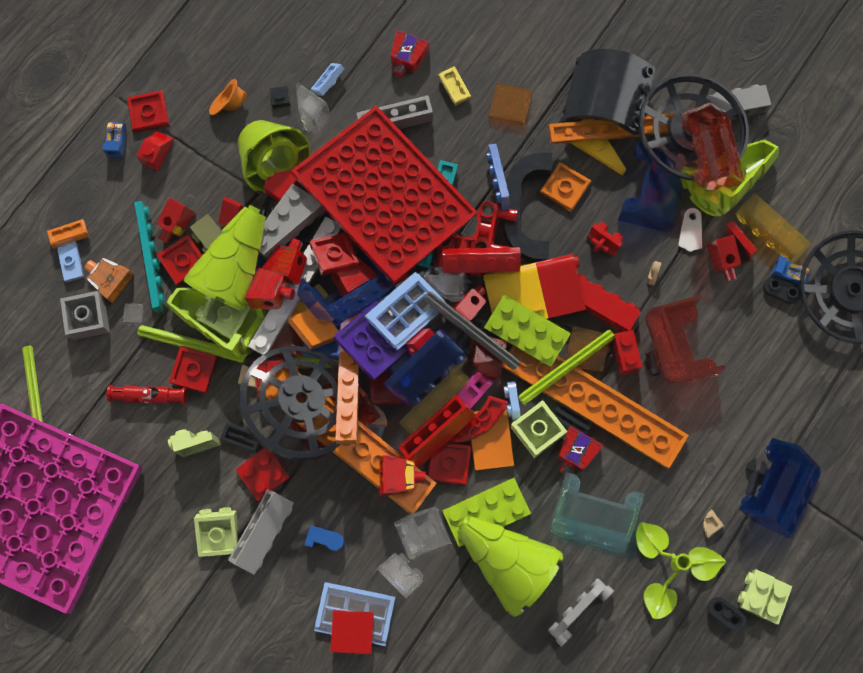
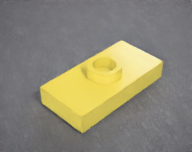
(454, 86)

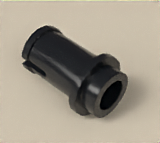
(654, 365)

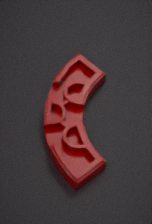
(483, 422)

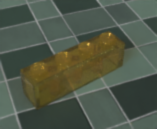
(772, 228)
(435, 400)

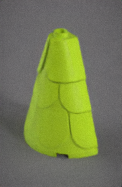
(755, 163)
(231, 260)
(186, 302)
(510, 562)

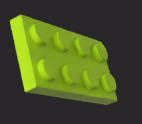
(527, 330)
(496, 505)

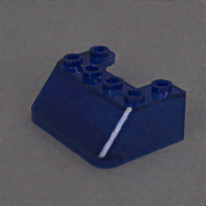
(339, 309)
(425, 368)
(784, 490)

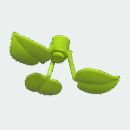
(703, 563)

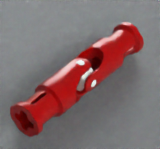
(135, 394)

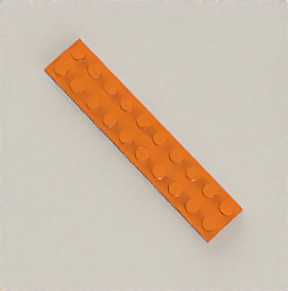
(605, 408)
(361, 456)

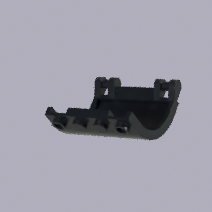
(609, 88)

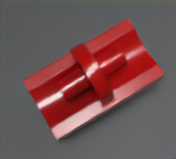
(604, 240)

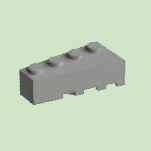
(288, 218)

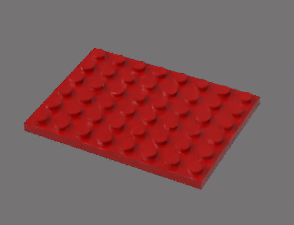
(384, 193)

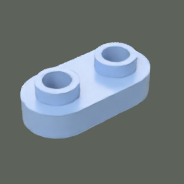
(511, 392)

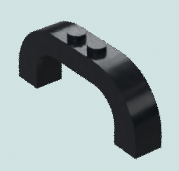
(529, 166)

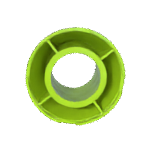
(270, 149)

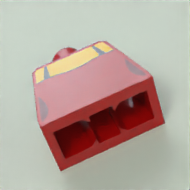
(174, 219)
(398, 476)

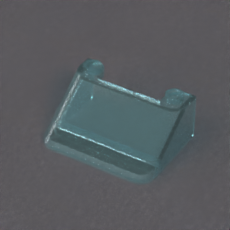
(593, 518)

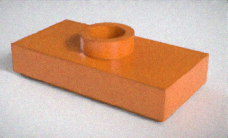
(68, 233)

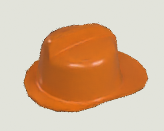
(229, 99)

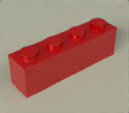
(481, 260)
(608, 306)
(437, 431)

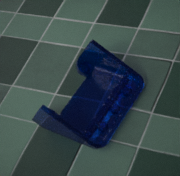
(658, 197)

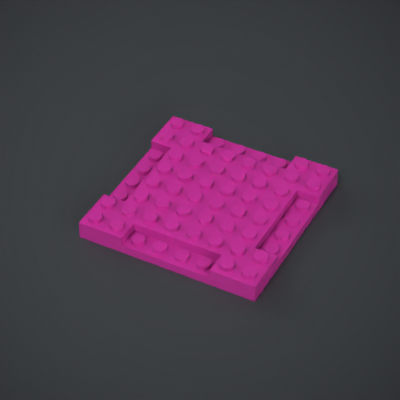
(55, 507)

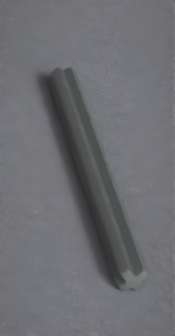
(471, 330)

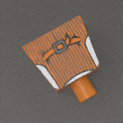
(108, 278)

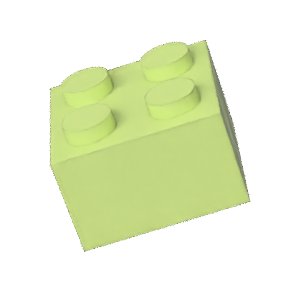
(538, 429)

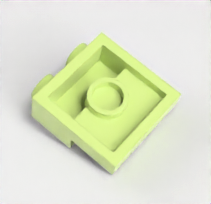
(221, 317)
(186, 443)
(216, 532)
(764, 596)

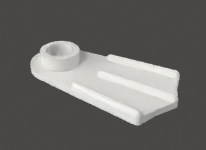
(691, 231)

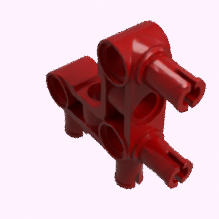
(484, 233)

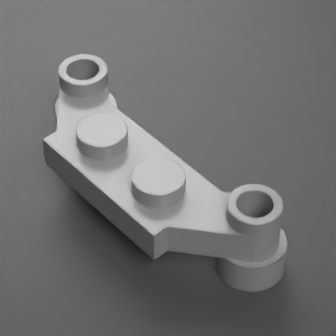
(560, 630)

